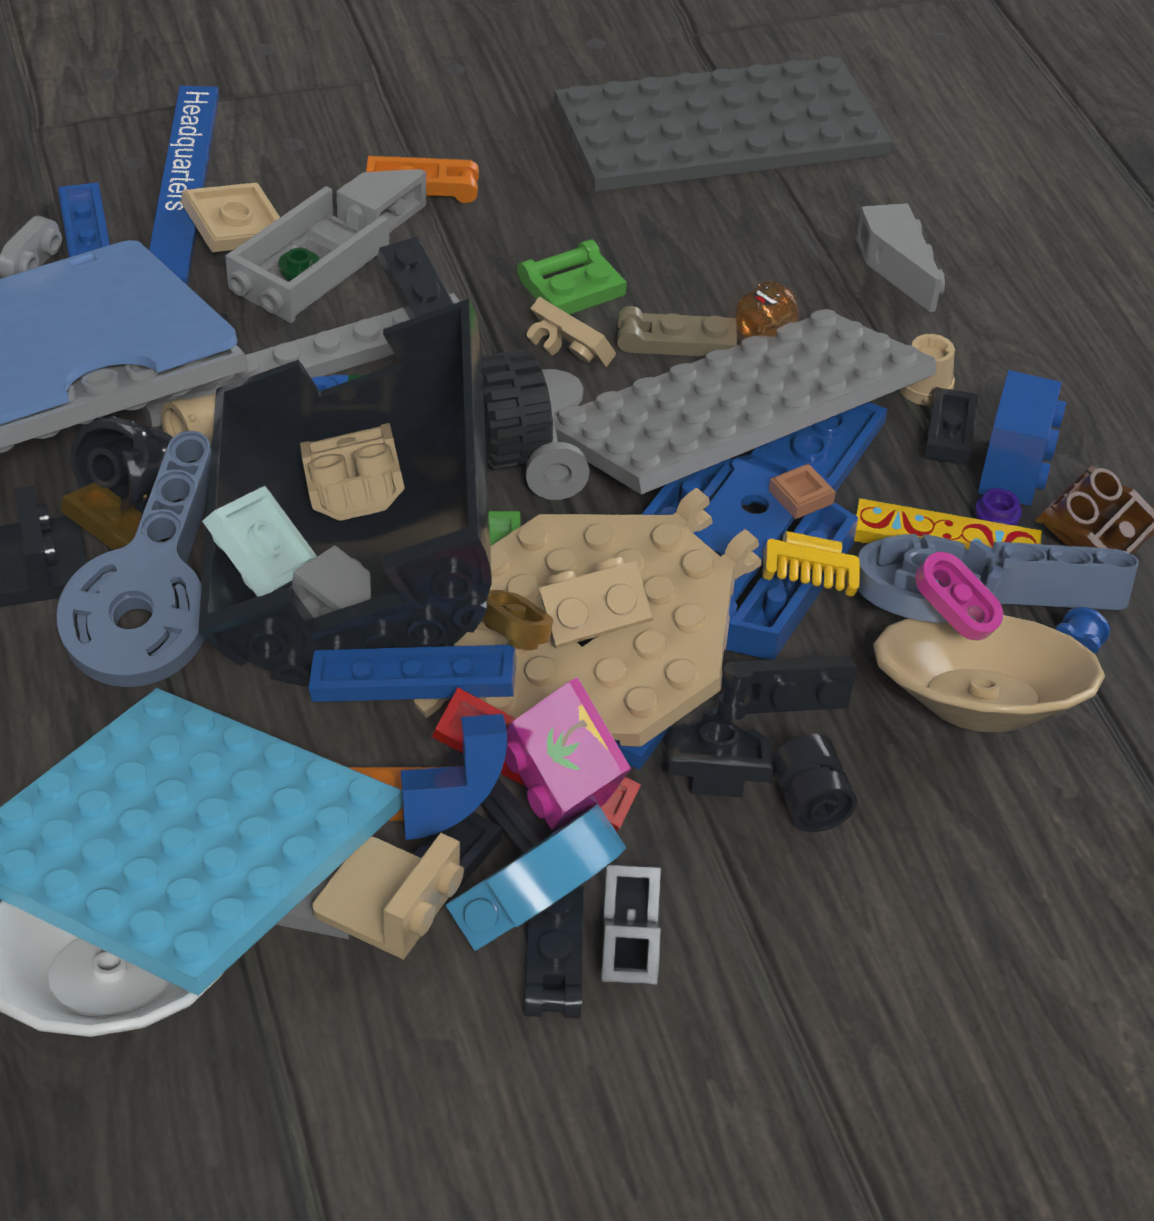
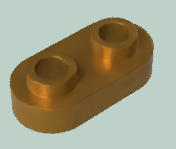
(517, 620)

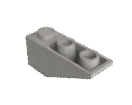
(897, 251)

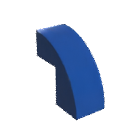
(446, 795)

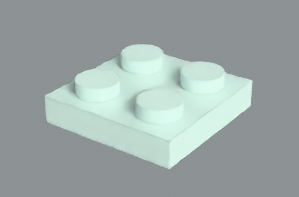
(259, 541)

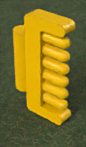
(815, 554)

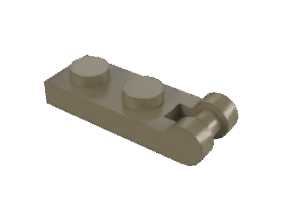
(674, 333)

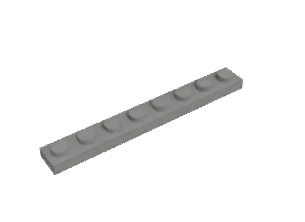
(318, 353)

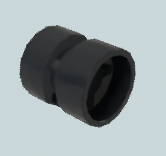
(813, 783)

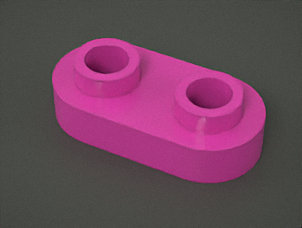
(959, 596)

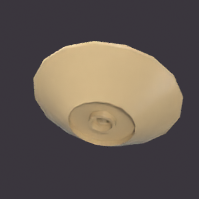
(992, 682)

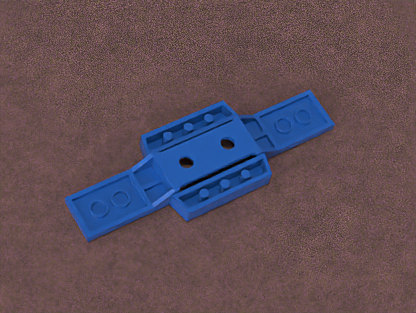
(777, 604)

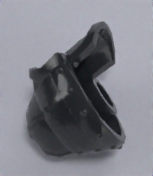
(119, 457)

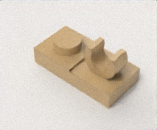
(584, 340)

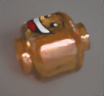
(766, 309)

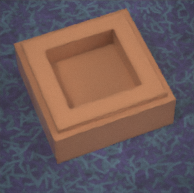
(802, 491)

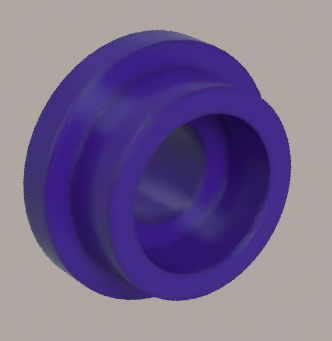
(999, 506)

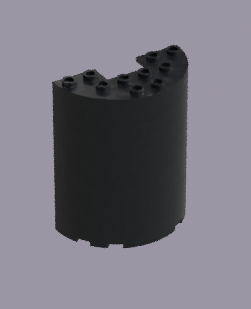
(422, 552)

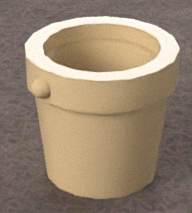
(944, 353)
(189, 415)

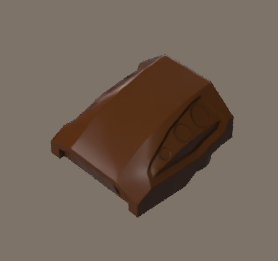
(1100, 513)

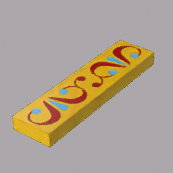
(884, 520)

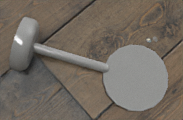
(558, 468)

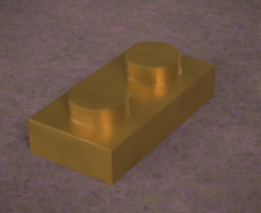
(100, 514)

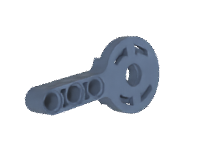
(1009, 570)
(143, 579)

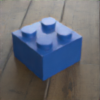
(1023, 436)

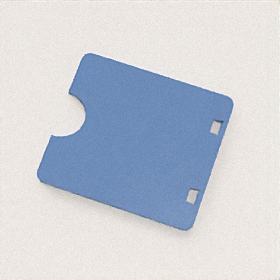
(97, 314)

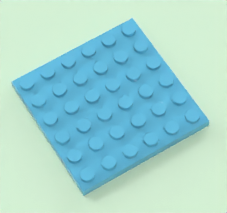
(182, 837)

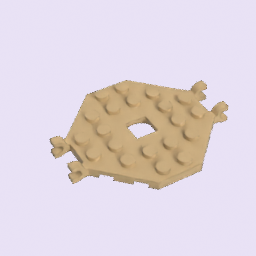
(643, 673)

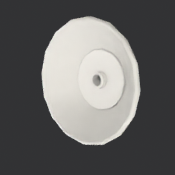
(75, 986)

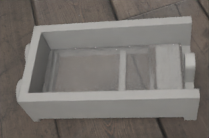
(310, 225)

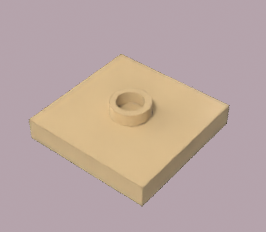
(228, 213)

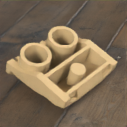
(353, 473)

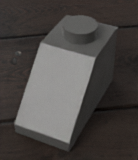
(385, 193)
(331, 582)

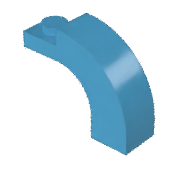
(537, 877)

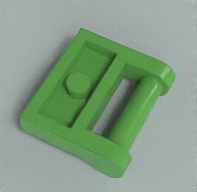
(577, 288)

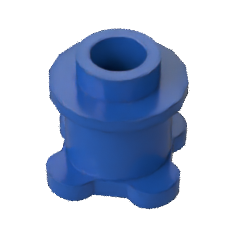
(1086, 627)

